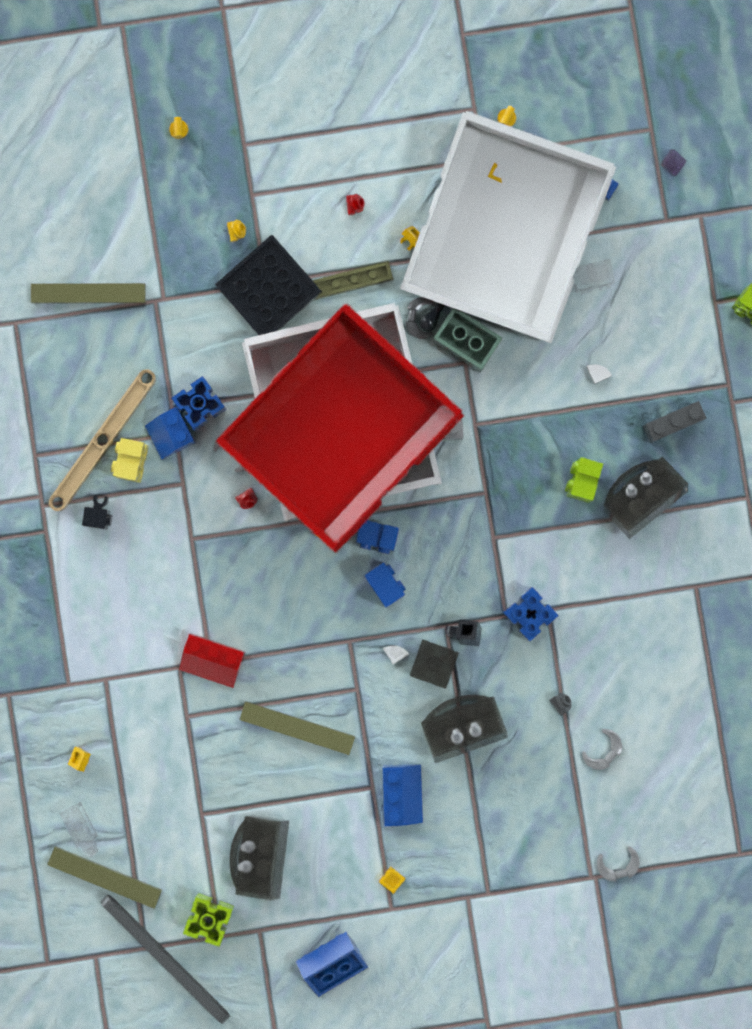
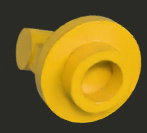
(507, 116)
(178, 128)
(236, 230)

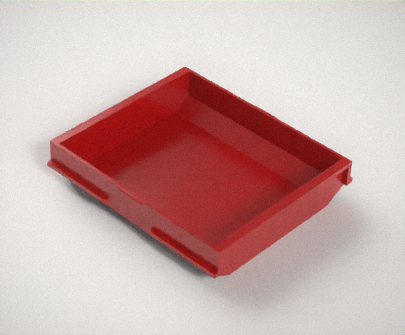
(340, 427)

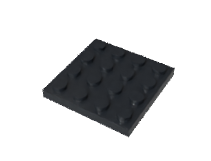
(268, 287)

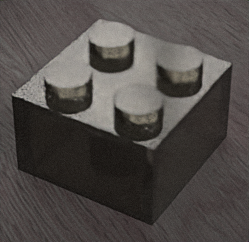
(433, 663)

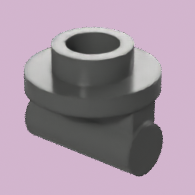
(561, 703)

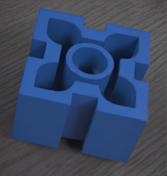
(201, 391)
(377, 535)
(530, 626)

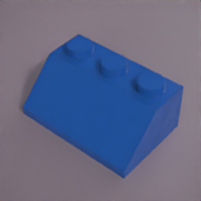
(402, 795)
(331, 964)

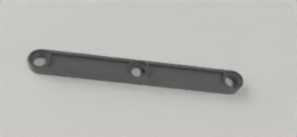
(165, 959)

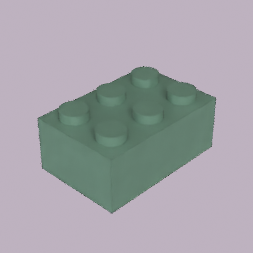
(467, 339)

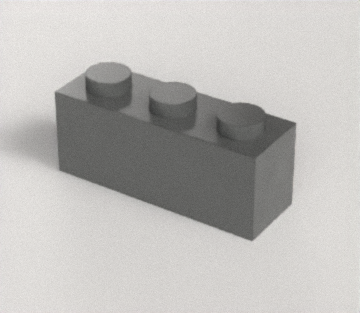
(674, 422)

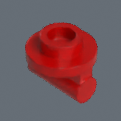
(355, 204)
(247, 499)

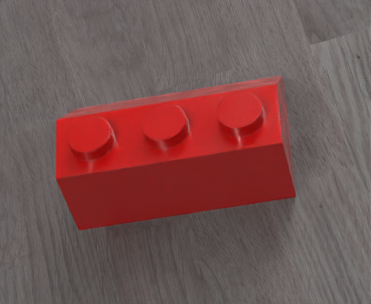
(211, 660)

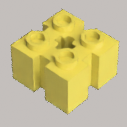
(130, 460)

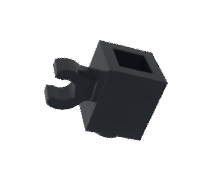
(96, 516)
(466, 633)

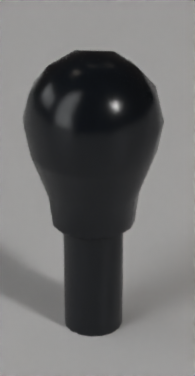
(429, 320)

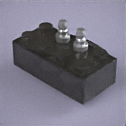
(644, 495)
(260, 857)

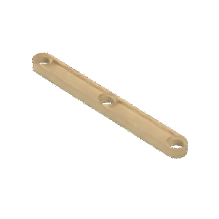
(111, 429)

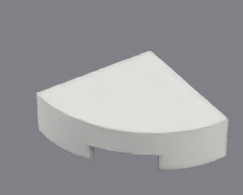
(598, 373)
(395, 653)

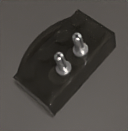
(463, 727)

